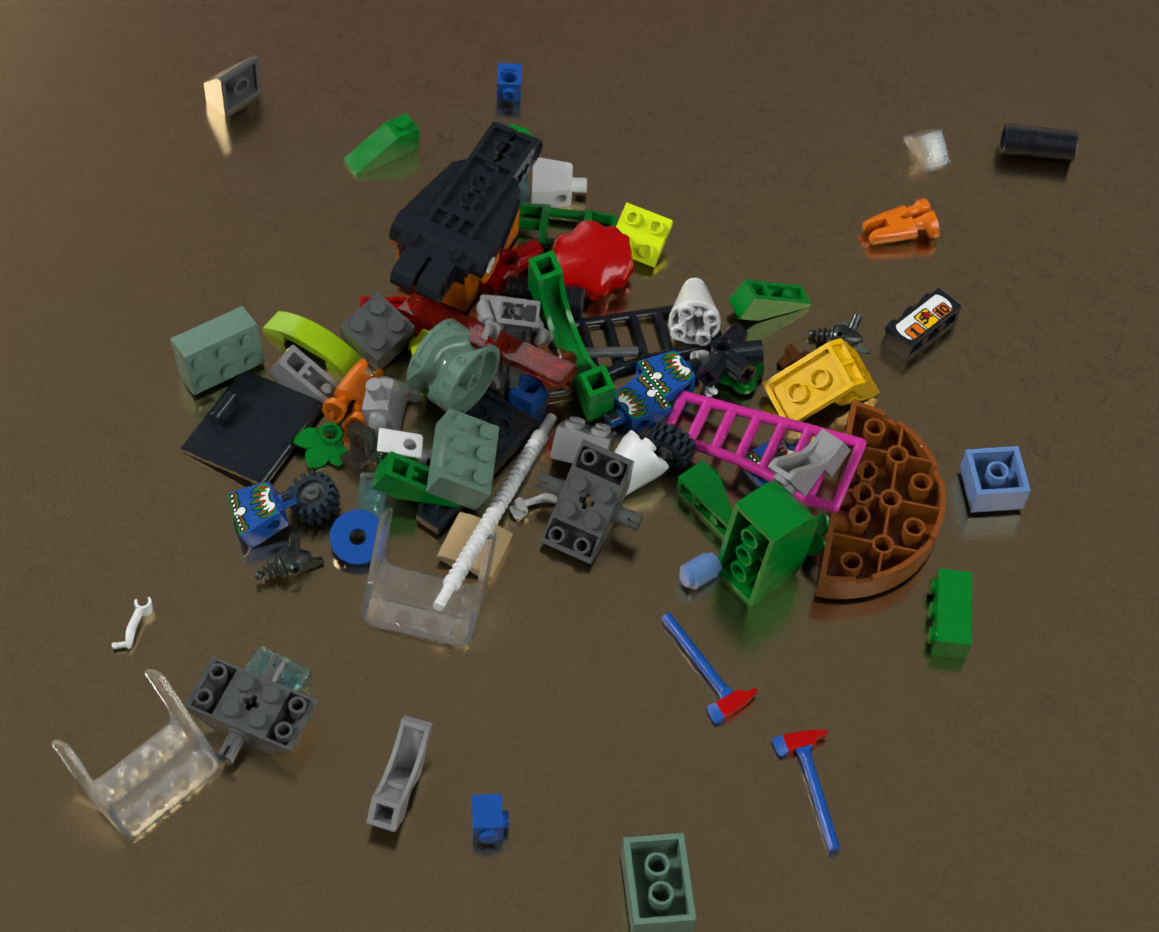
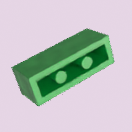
(951, 613)

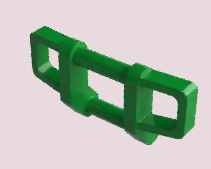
(547, 211)

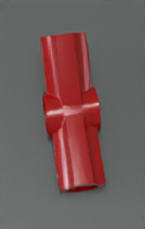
(511, 264)

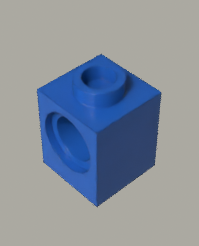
(509, 82)
(529, 395)

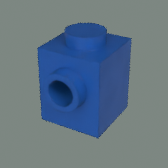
(488, 818)

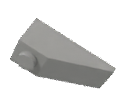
(303, 375)

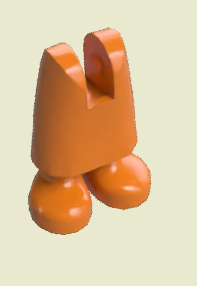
(899, 224)
(350, 388)

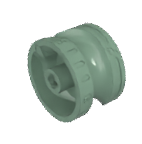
(451, 368)

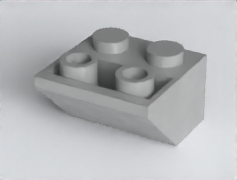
(572, 432)

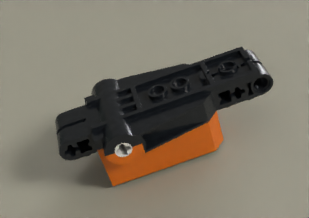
(463, 219)

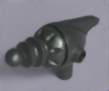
(844, 330)
(289, 561)

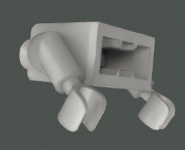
(511, 311)
(386, 403)

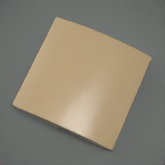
(459, 535)

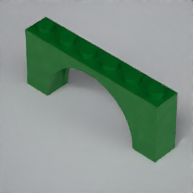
(591, 383)

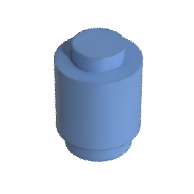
(700, 570)

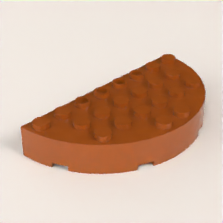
(887, 512)

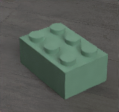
(217, 350)
(462, 459)
(658, 883)

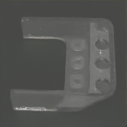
(404, 597)
(153, 775)

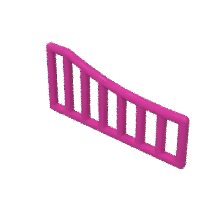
(782, 424)

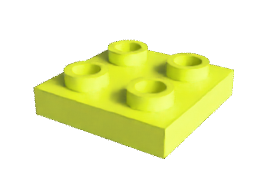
(646, 233)

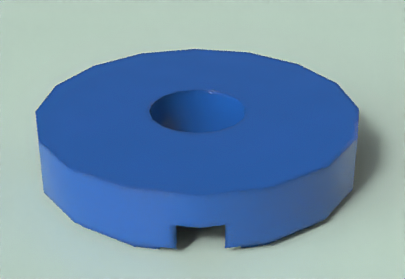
(343, 528)

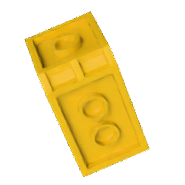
(819, 379)

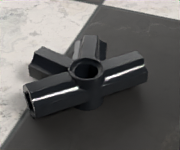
(732, 356)

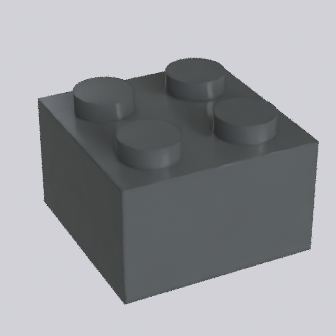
(377, 331)

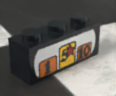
(921, 324)

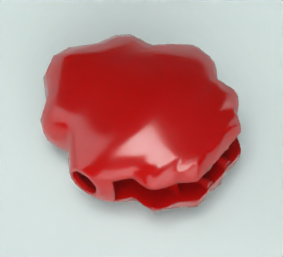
(594, 258)

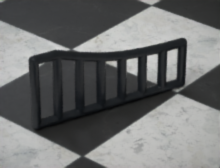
(633, 318)

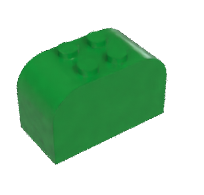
(765, 541)

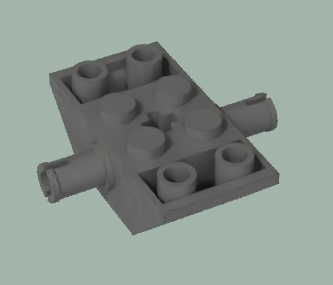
(580, 528)
(250, 707)

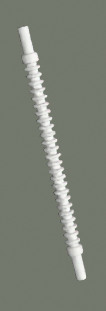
(494, 513)

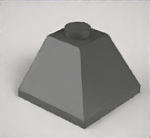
(234, 86)

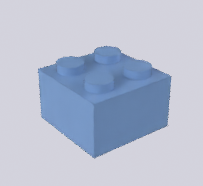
(994, 479)

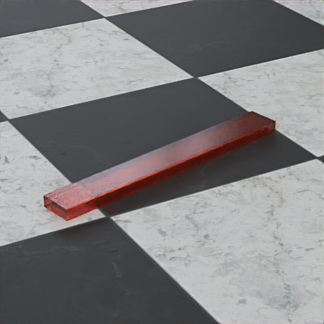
(512, 350)

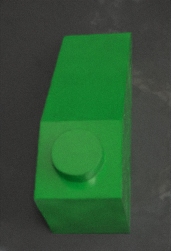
(384, 145)
(766, 299)
(405, 480)
(706, 495)

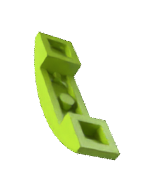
(315, 339)

